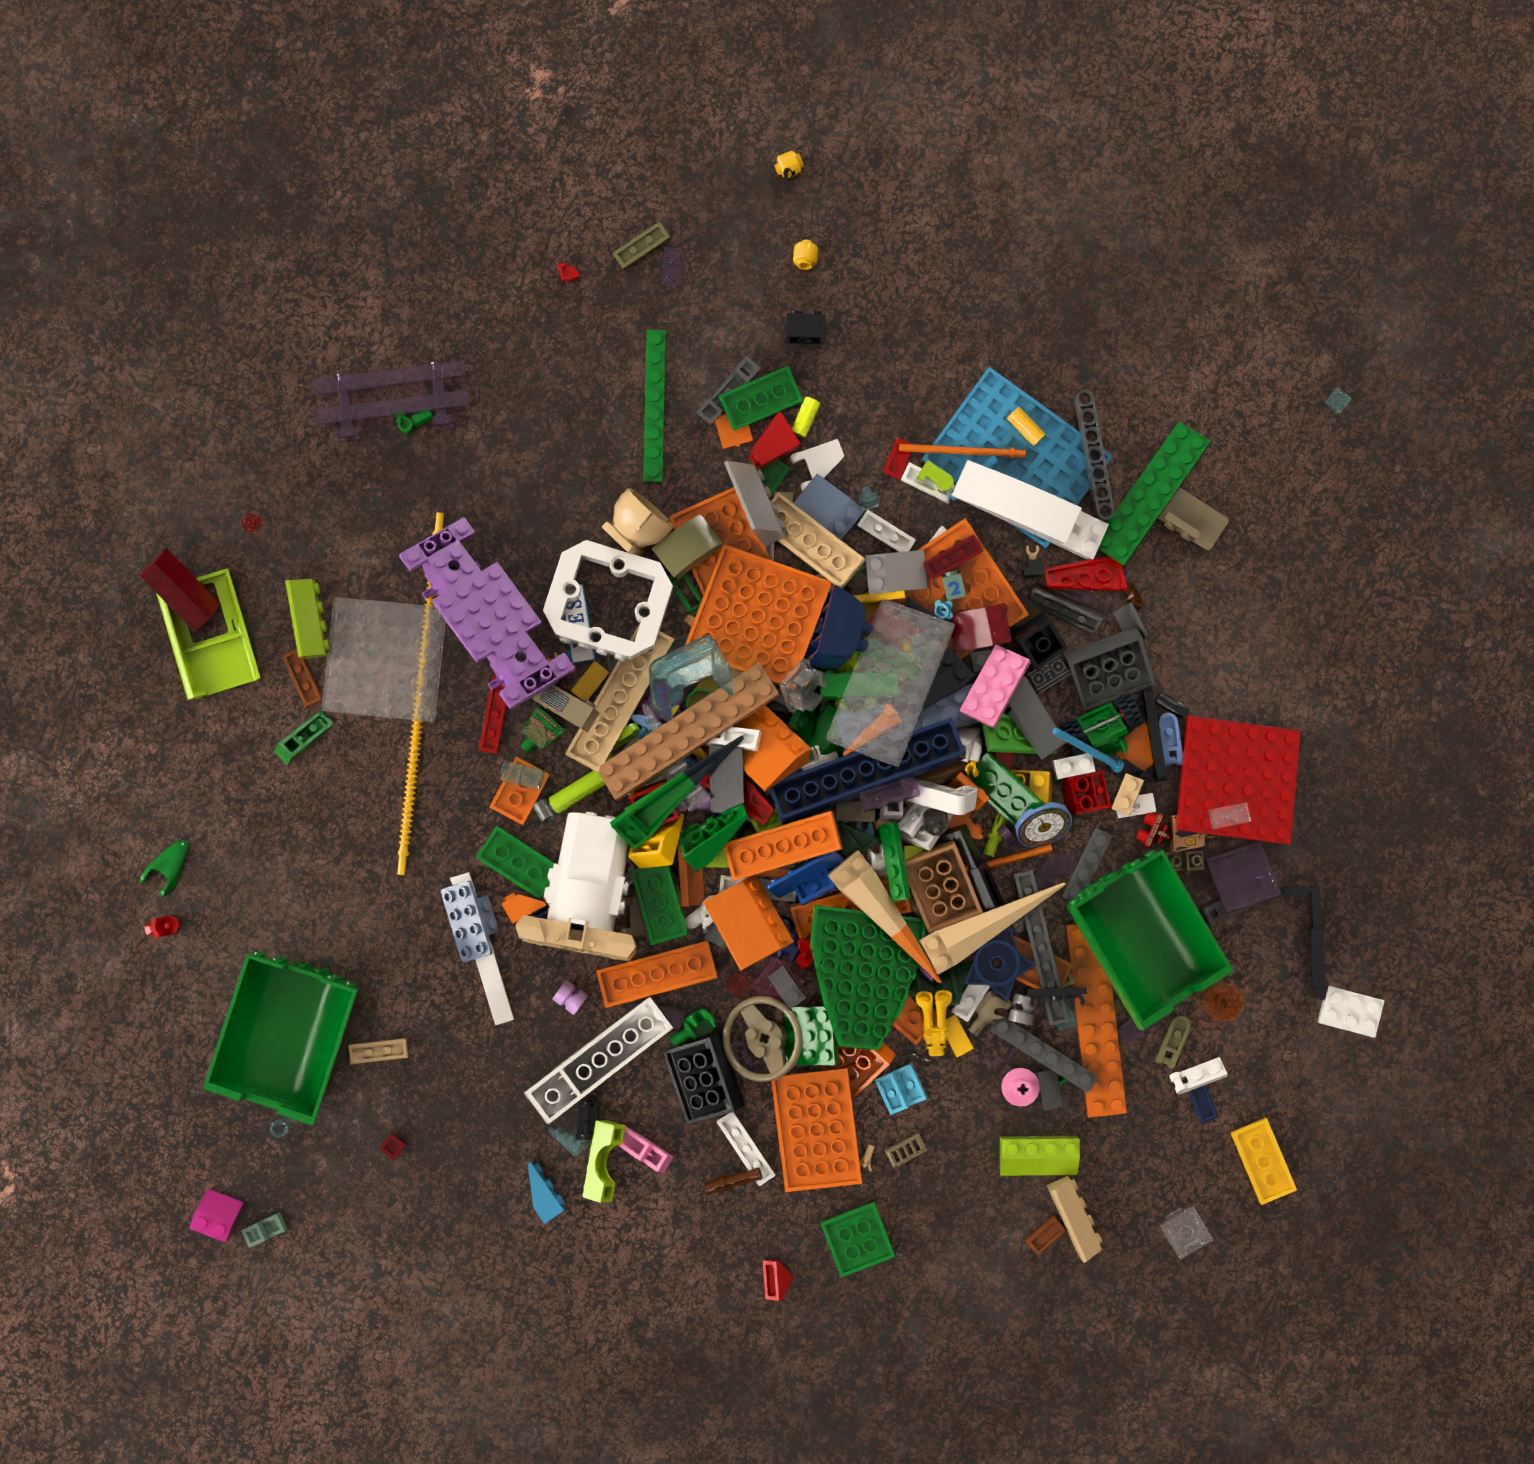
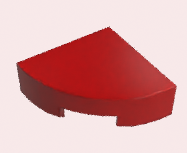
(567, 272)

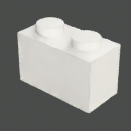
(1073, 766)

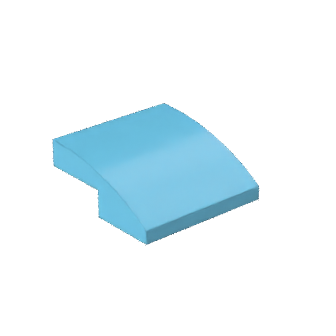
(901, 1088)

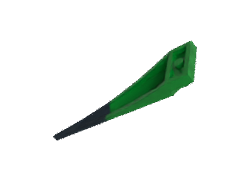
(648, 813)

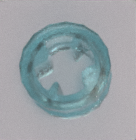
(283, 1131)

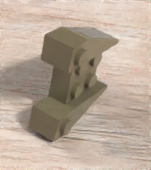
(568, 707)

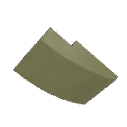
(687, 546)

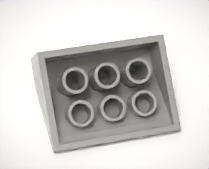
(756, 502)

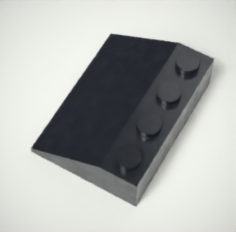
(703, 1079)

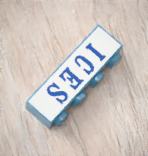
(578, 614)

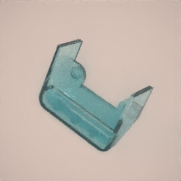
(684, 667)

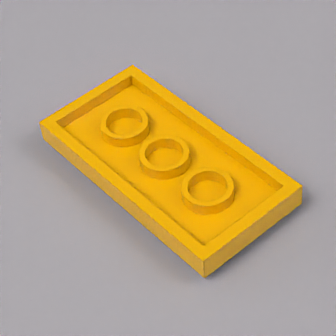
(1263, 1161)

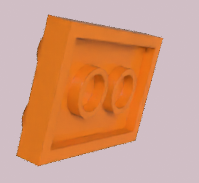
(517, 800)

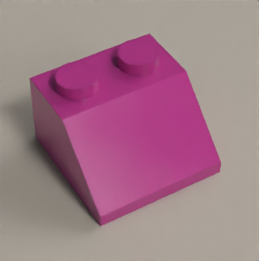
(216, 1215)

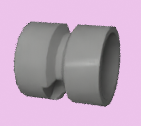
(1022, 1009)

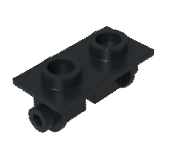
(586, 1119)

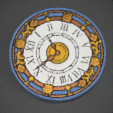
(1043, 825)

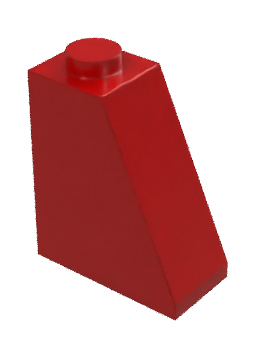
(774, 443)

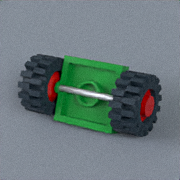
(1104, 723)

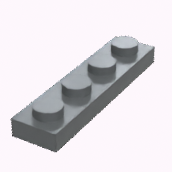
(1087, 863)

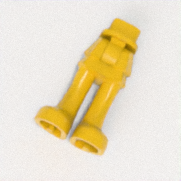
(934, 1032)

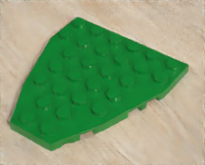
(861, 974)

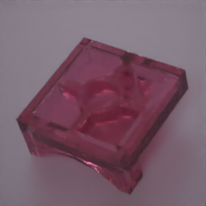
(763, 984)

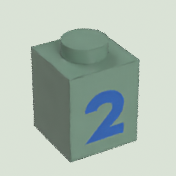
(953, 585)

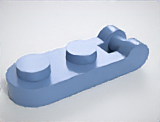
(1170, 738)

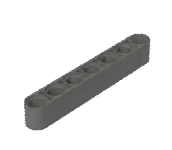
(1097, 446)

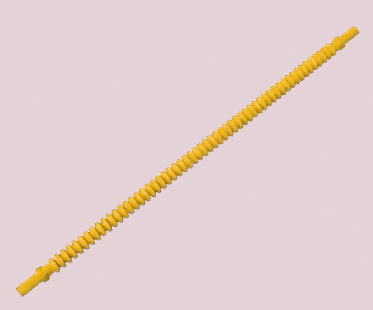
(403, 851)

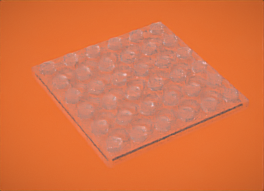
(383, 659)

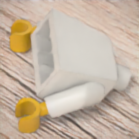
(973, 747)

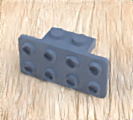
(470, 920)

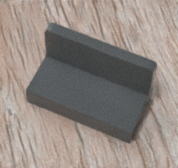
(1128, 618)

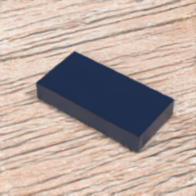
(1202, 1104)

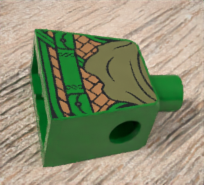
(541, 730)

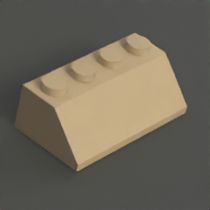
(1074, 1218)

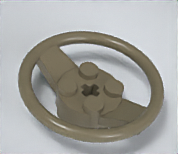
(759, 1026)

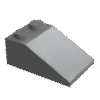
(896, 571)

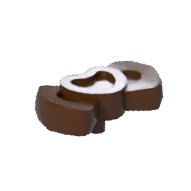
(1134, 596)

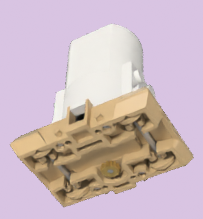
(585, 892)

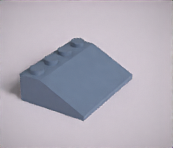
(828, 507)

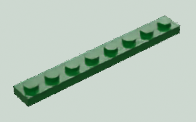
(654, 406)

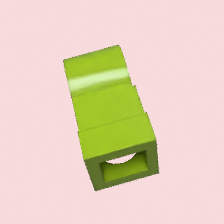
(937, 476)

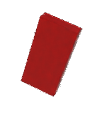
(897, 460)

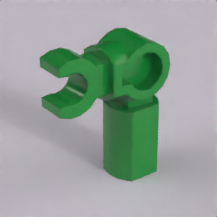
(408, 424)

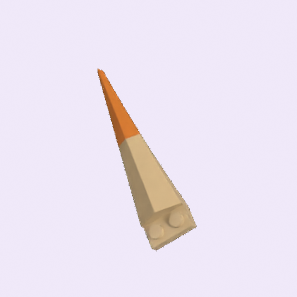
(863, 887)

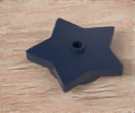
(1011, 964)

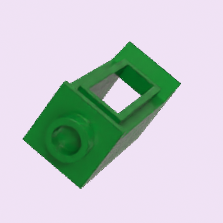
(692, 611)

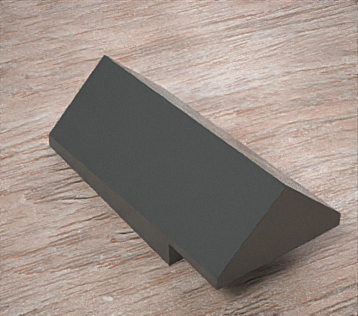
(1034, 719)

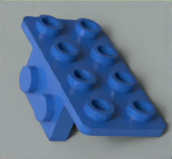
(809, 880)

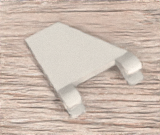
(820, 459)

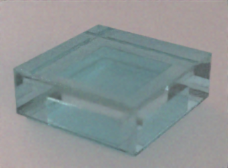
(1337, 400)

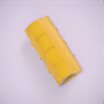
(1026, 426)

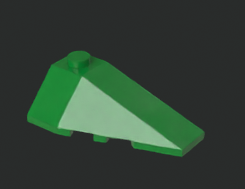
(823, 725)
(704, 841)

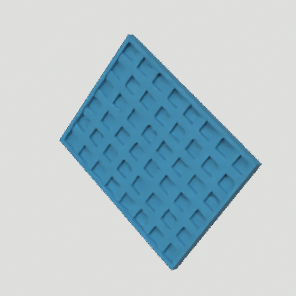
(981, 422)

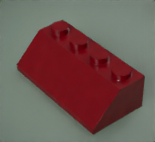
(180, 589)

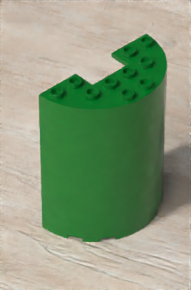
(1148, 937)
(281, 1035)

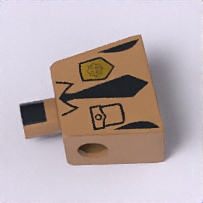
(1185, 840)

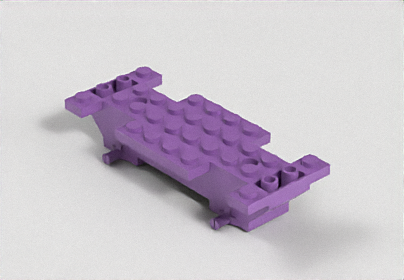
(486, 614)

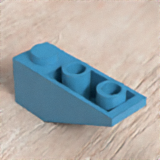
(544, 1198)

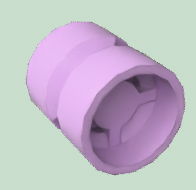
(570, 997)

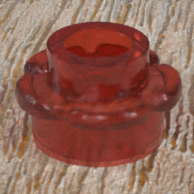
(250, 527)

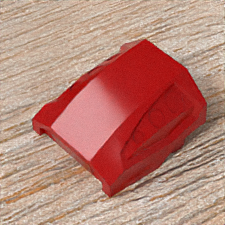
(1086, 793)

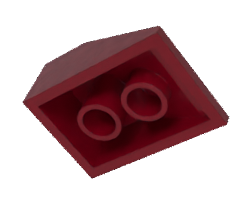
(980, 627)

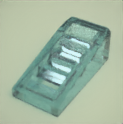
(569, 1141)

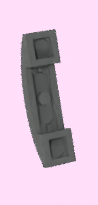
(742, 374)

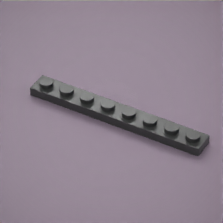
(1041, 948)

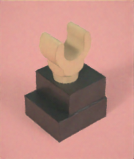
(1034, 567)

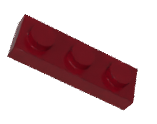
(953, 557)

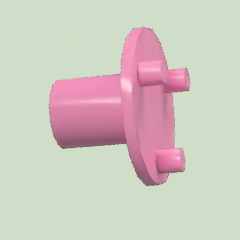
(1020, 1087)

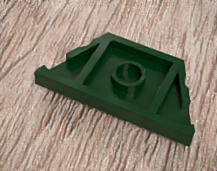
(853, 839)
(951, 980)

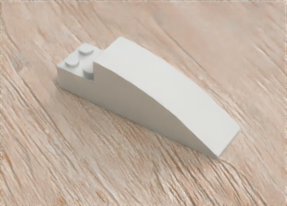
(1030, 509)
(598, 1060)

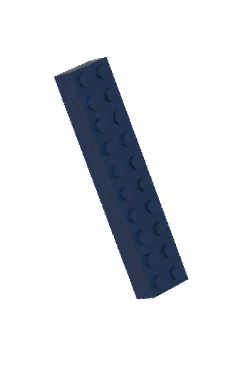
(848, 775)

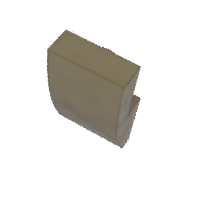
(1186, 860)

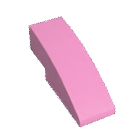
(646, 1151)

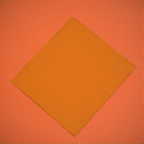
(1138, 748)

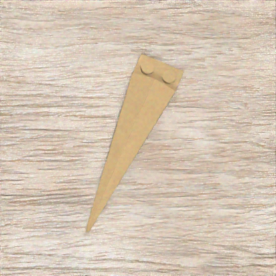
(956, 942)

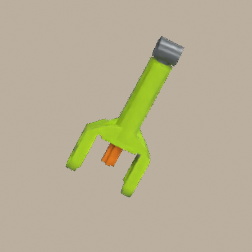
(585, 786)

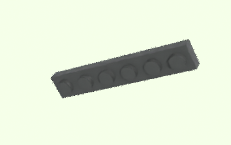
(1044, 1054)

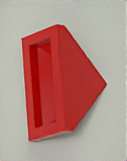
(776, 1280)

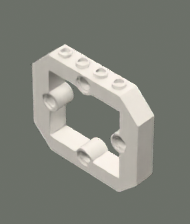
(565, 577)

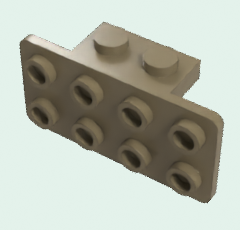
(1193, 519)

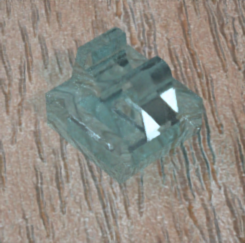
(868, 499)

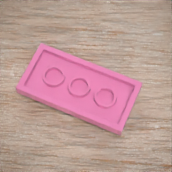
(995, 686)

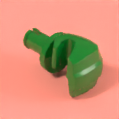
(695, 1025)

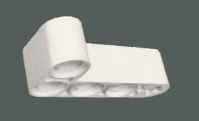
(946, 799)

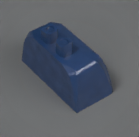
(838, 630)

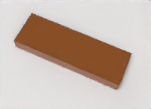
(302, 678)

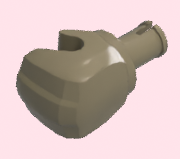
(986, 1011)

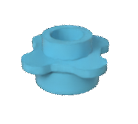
(939, 609)

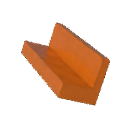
(690, 883)

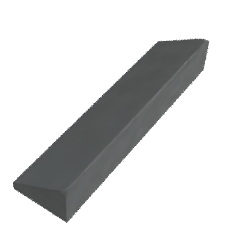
(1066, 608)

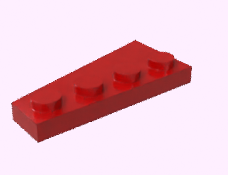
(1090, 574)
(755, 802)

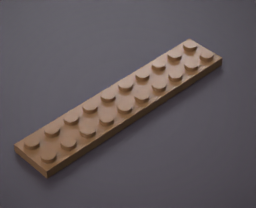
(687, 732)

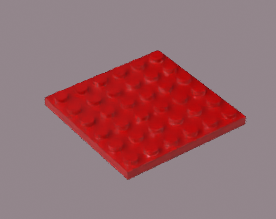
(1238, 765)

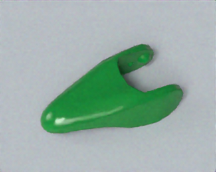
(169, 864)

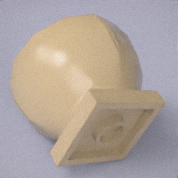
(637, 523)

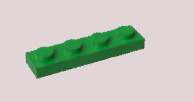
(894, 861)

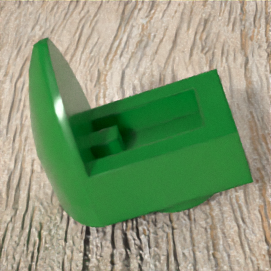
(1114, 746)

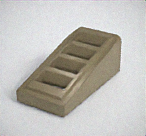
(895, 1147)

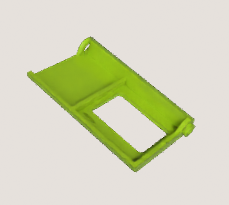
(218, 661)

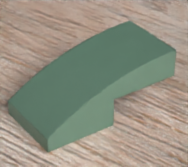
(264, 1229)

